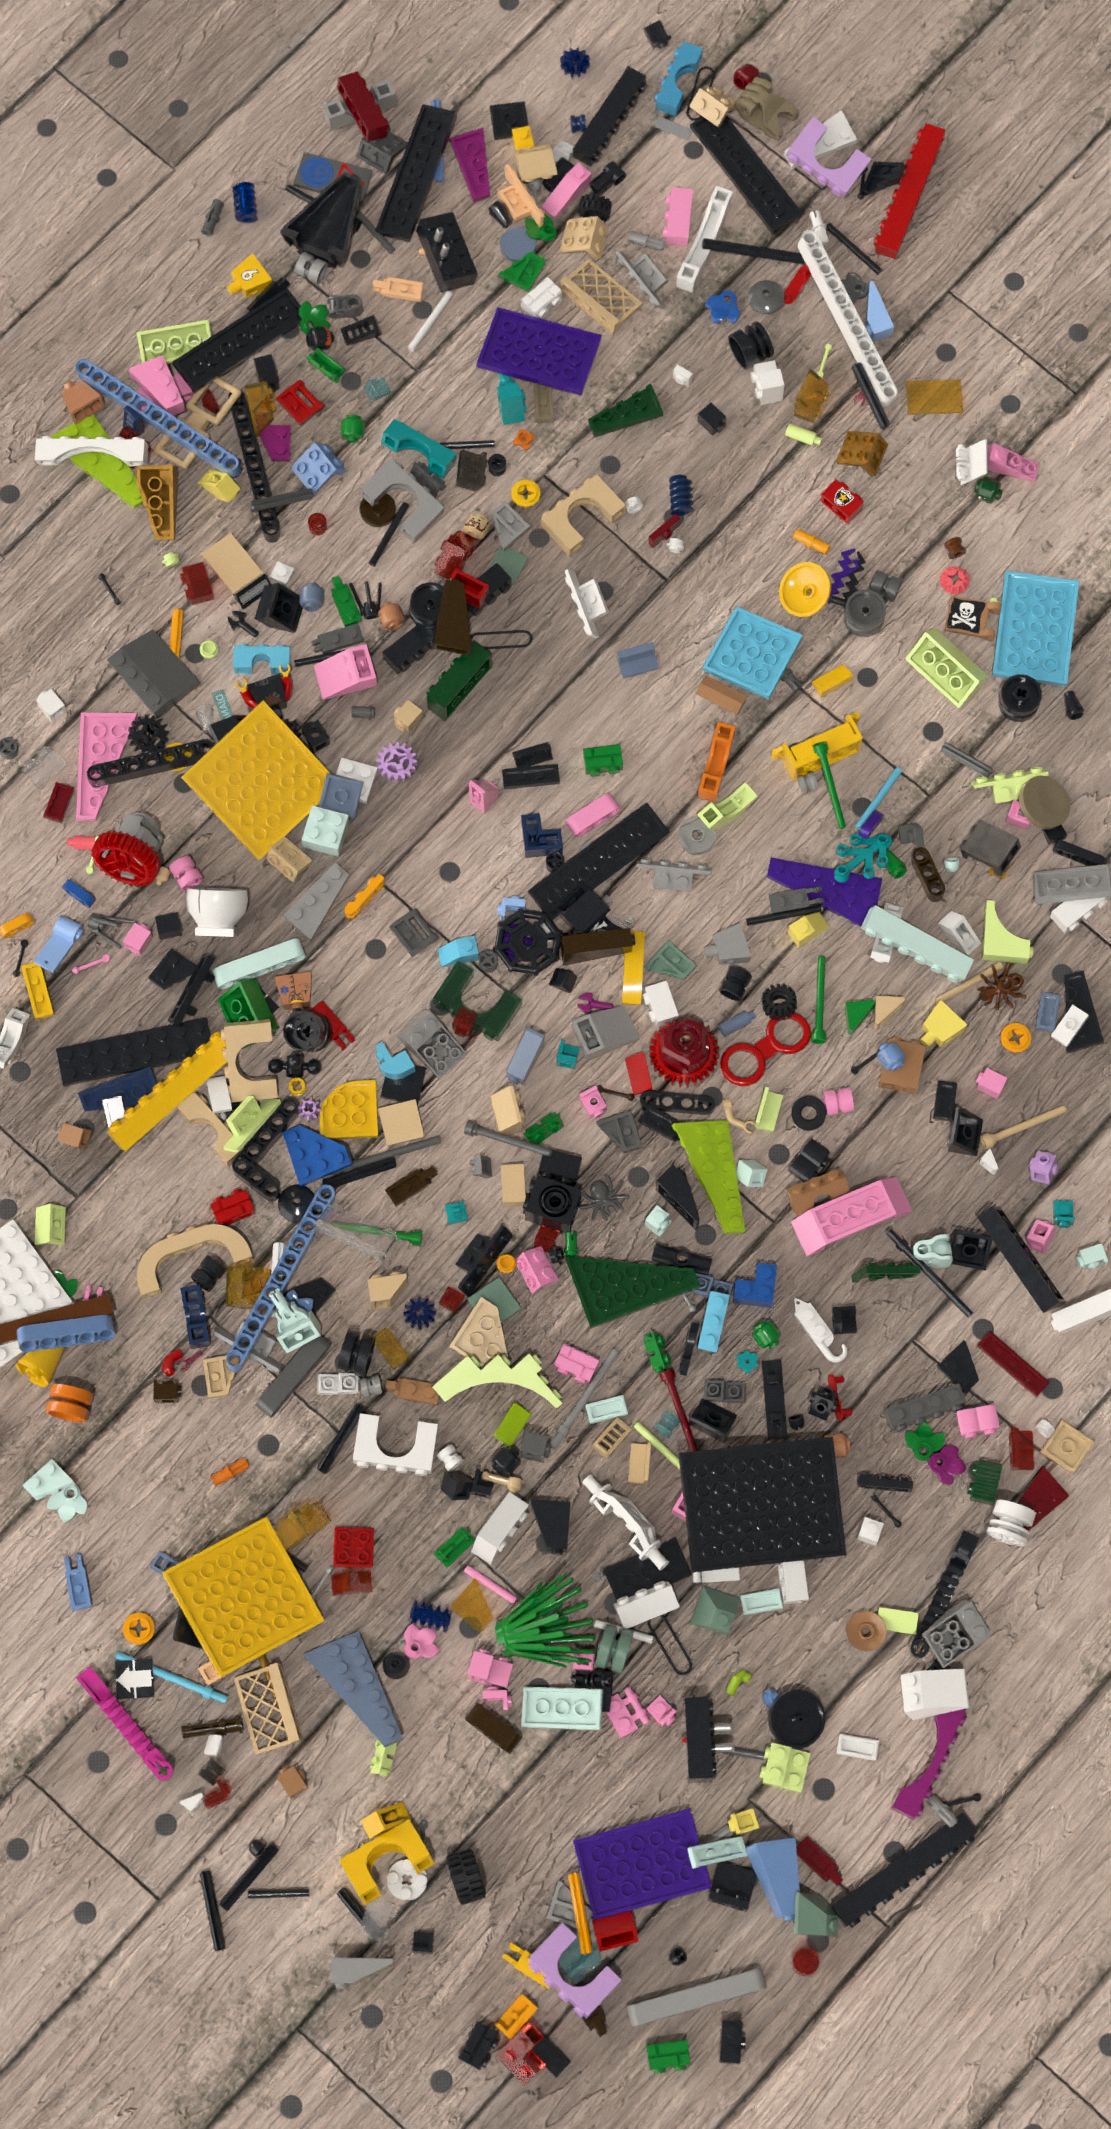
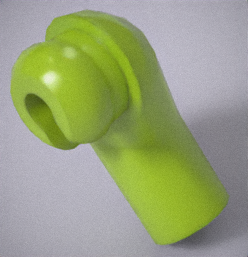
(735, 1681)

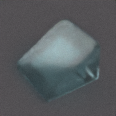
(376, 389)

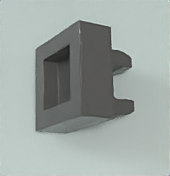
(482, 1166)

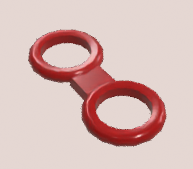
(764, 1050)

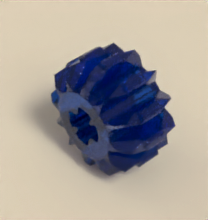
(581, 62)
(417, 1307)

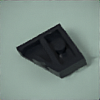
(883, 175)
(171, 970)
(318, 1291)
(960, 1368)

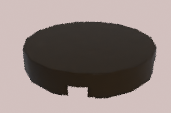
(380, 514)

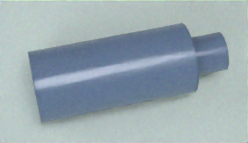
(736, 1023)

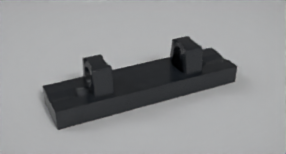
(183, 1004)
(774, 1400)

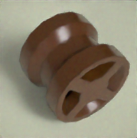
(955, 547)

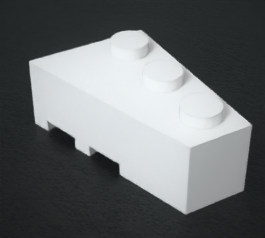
(499, 1528)

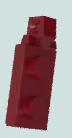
(818, 1861)

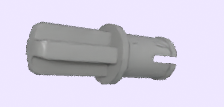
(646, 241)
(942, 1810)

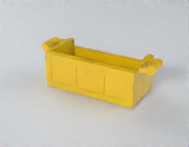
(841, 740)

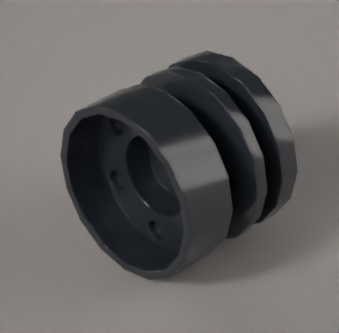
(751, 345)
(298, 1028)

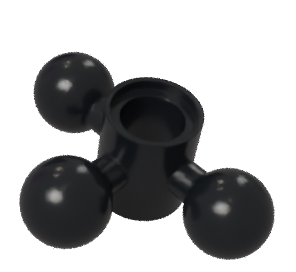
(294, 1066)

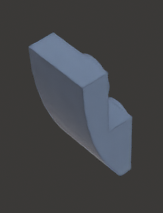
(709, 1284)

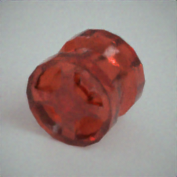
(315, 520)

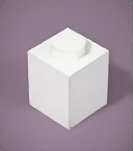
(51, 705)
(870, 1531)

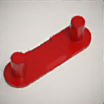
(796, 284)
(832, 1382)

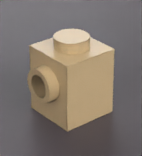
(407, 716)

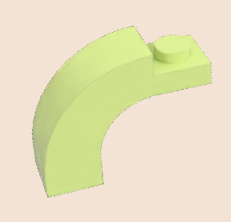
(723, 813)

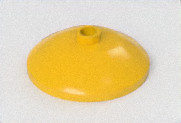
(796, 586)

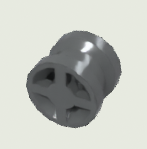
(8, 744)
(490, 958)

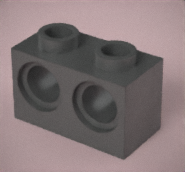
(535, 1447)

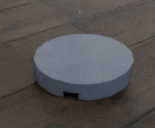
(516, 244)

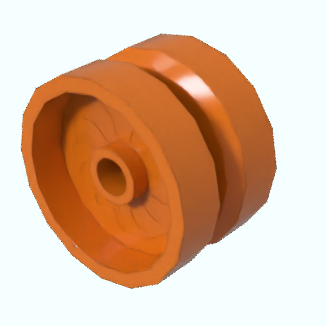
(69, 1403)

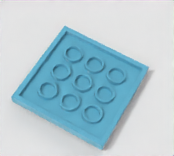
(752, 652)

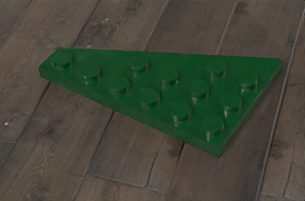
(622, 1288)

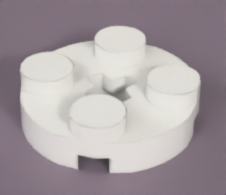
(406, 1891)

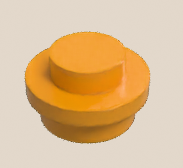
(506, 1263)

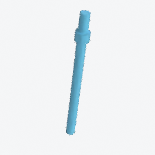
(207, 1692)

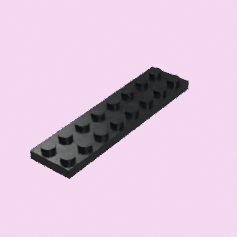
(416, 172)
(747, 173)
(239, 340)
(600, 859)
(131, 1051)

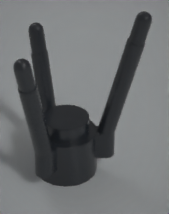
(370, 609)

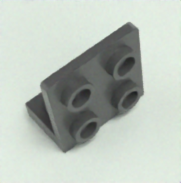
(381, 151)

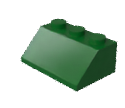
(246, 1003)

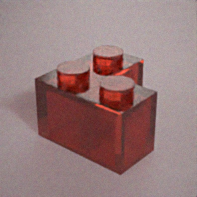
(455, 553)
(519, 2056)

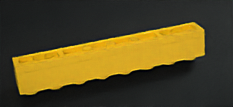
(169, 1093)

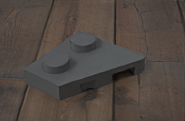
(622, 1131)

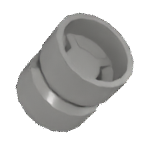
(310, 267)

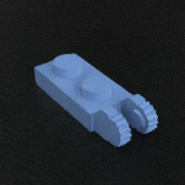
(77, 1584)

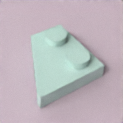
(48, 1481)

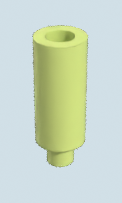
(803, 435)

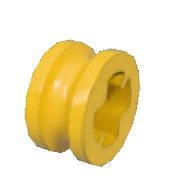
(298, 1092)

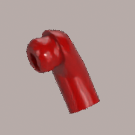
(168, 1362)

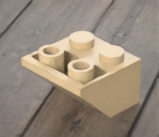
(535, 162)
(506, 1111)
(386, 1290)

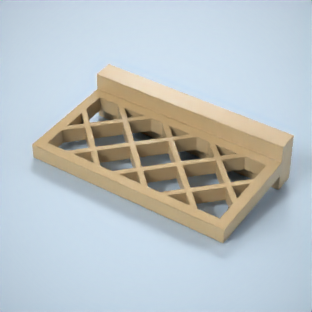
(593, 308)
(284, 1702)

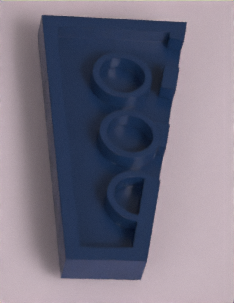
(130, 1087)

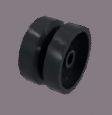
(425, 605)
(1020, 698)
(353, 1353)

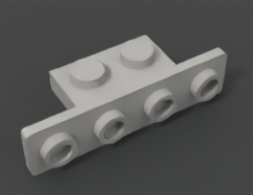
(647, 274)
(673, 875)
(261, 1351)

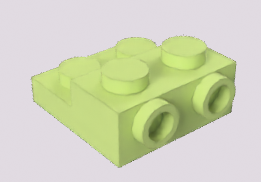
(785, 1767)

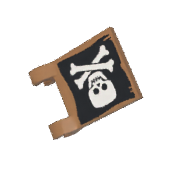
(970, 617)

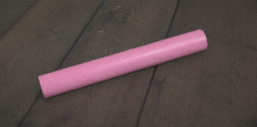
(490, 1584)

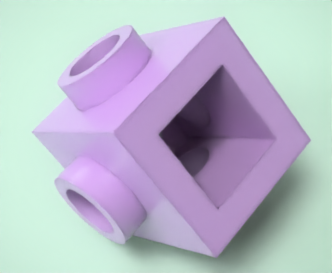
(1043, 1167)

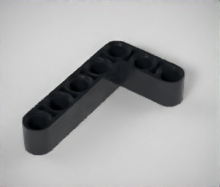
(263, 1148)

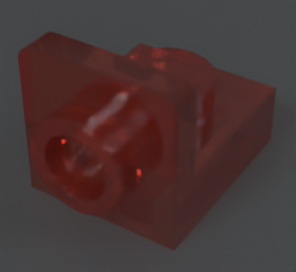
(214, 1798)

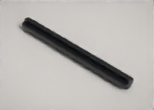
(750, 250)

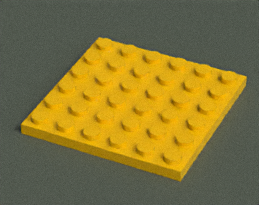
(259, 780)
(243, 1597)

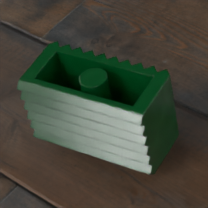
(985, 1482)

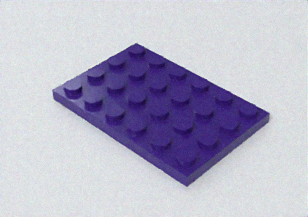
(539, 351)
(640, 1864)

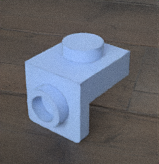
(511, 904)

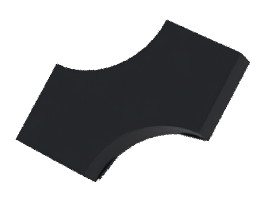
(689, 1348)

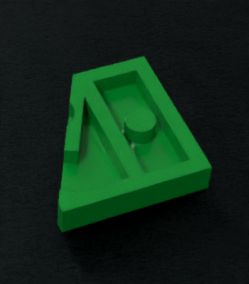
(524, 271)

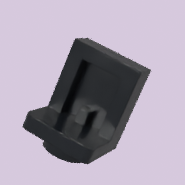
(656, 34)

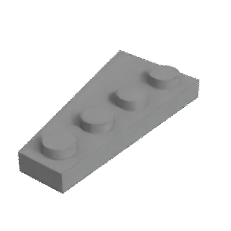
(313, 906)

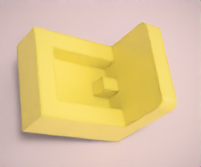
(743, 1822)

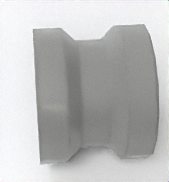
(807, 782)

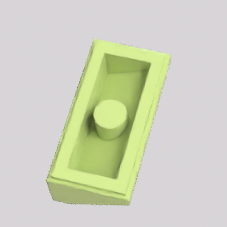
(899, 1620)

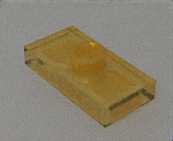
(390, 1348)

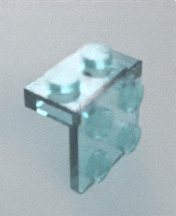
(574, 1964)

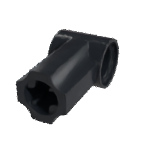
(563, 166)
(611, 175)

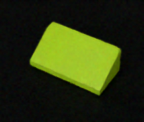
(512, 1425)

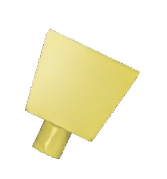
(942, 1026)

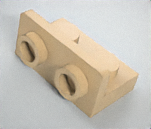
(288, 858)

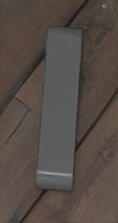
(292, 1376)

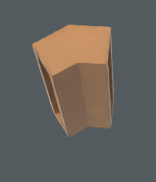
(721, 695)

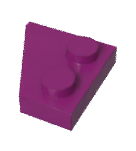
(277, 442)

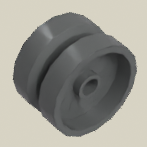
(864, 613)

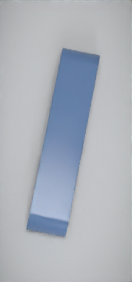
(65, 1333)

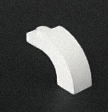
(12, 1035)

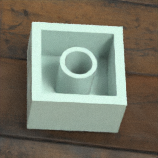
(325, 831)

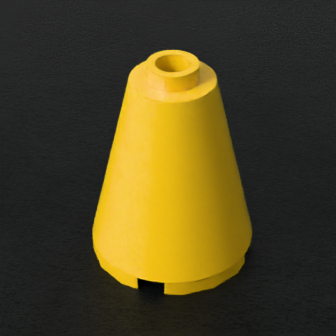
(40, 1365)

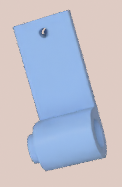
(63, 938)

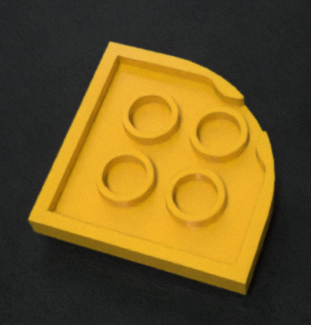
(350, 1111)

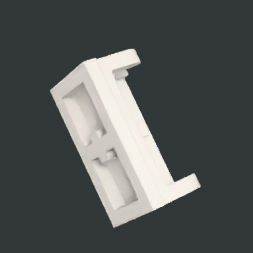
(793, 1582)

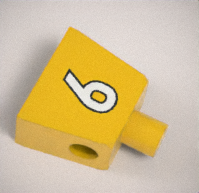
(249, 278)

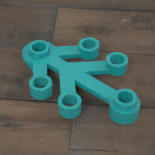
(863, 854)

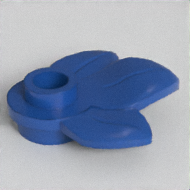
(723, 309)

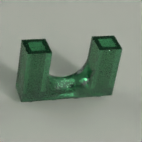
(492, 1023)

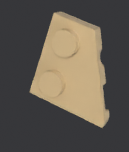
(218, 1376)

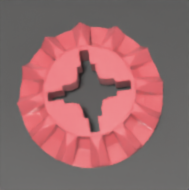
(947, 583)

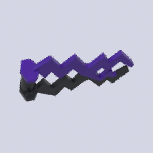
(847, 572)

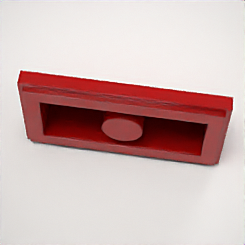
(638, 1073)

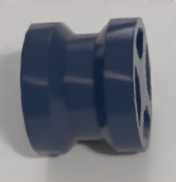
(577, 123)

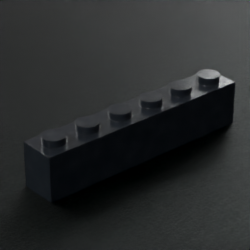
(609, 116)

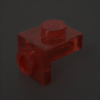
(464, 1023)

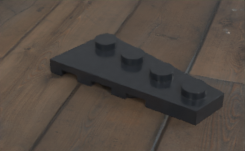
(1078, 994)

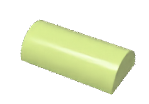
(172, 340)

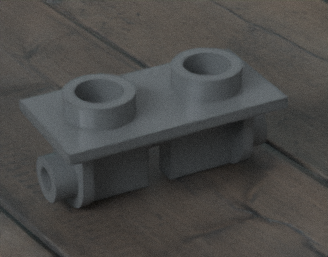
(422, 475)

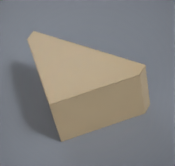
(885, 1008)

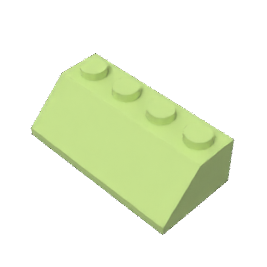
(946, 667)

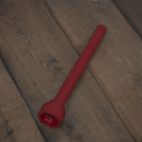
(668, 1378)

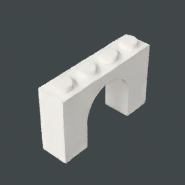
(418, 1460)

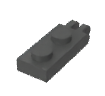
(338, 639)

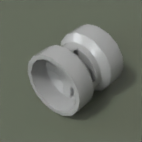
(370, 1386)

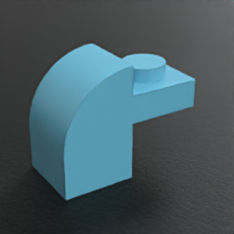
(393, 1067)

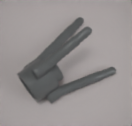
(99, 922)

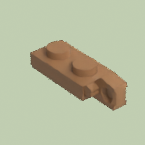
(413, 1391)

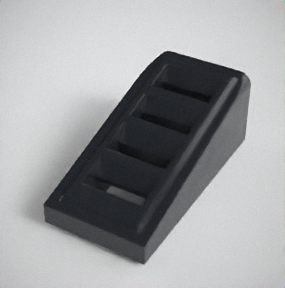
(371, 320)

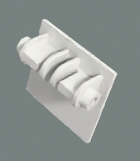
(971, 461)

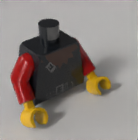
(273, 690)

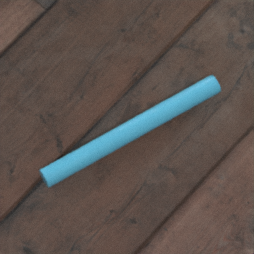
(879, 797)

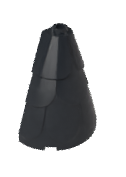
(326, 221)

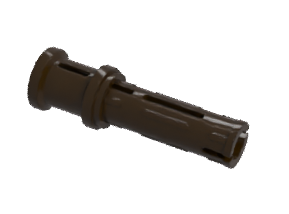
(222, 1726)

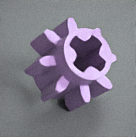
(307, 1114)

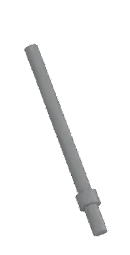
(563, 1430)

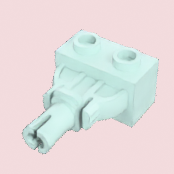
(293, 1323)

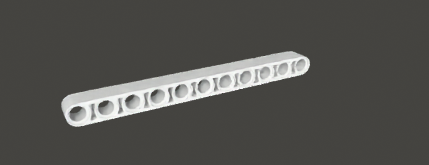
(846, 309)

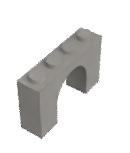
(392, 477)

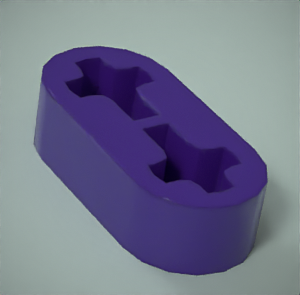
(871, 824)

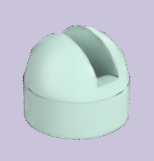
(951, 864)

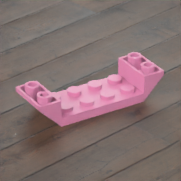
(850, 1214)

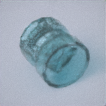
(666, 1425)

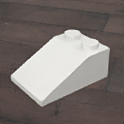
(934, 1692)

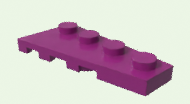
(472, 160)

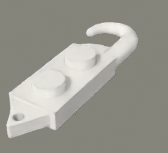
(817, 1329)

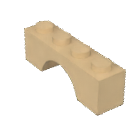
(196, 1111)

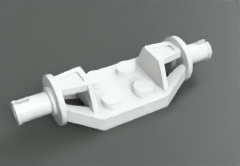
(634, 1519)

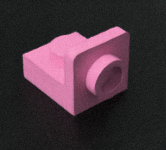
(662, 1712)

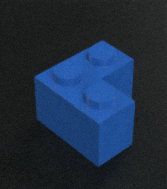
(757, 1292)

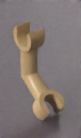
(727, 1107)

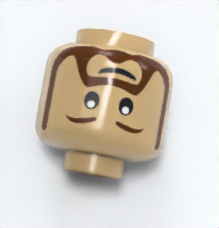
(477, 525)

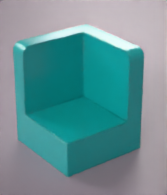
(567, 1055)

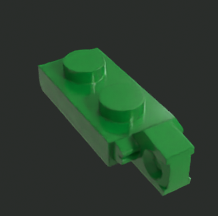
(345, 603)

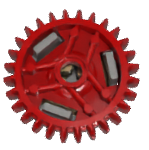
(130, 850)

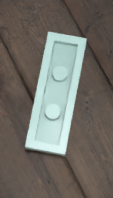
(717, 1852)

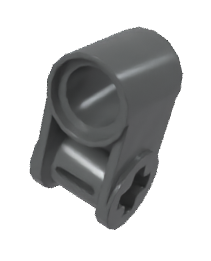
(343, 306)

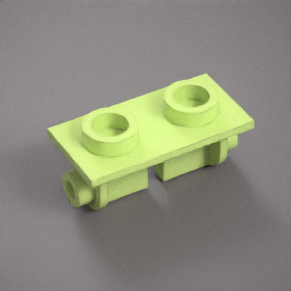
(380, 1763)

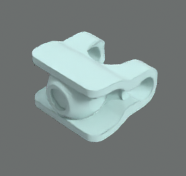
(936, 1251)

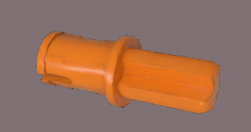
(230, 1471)

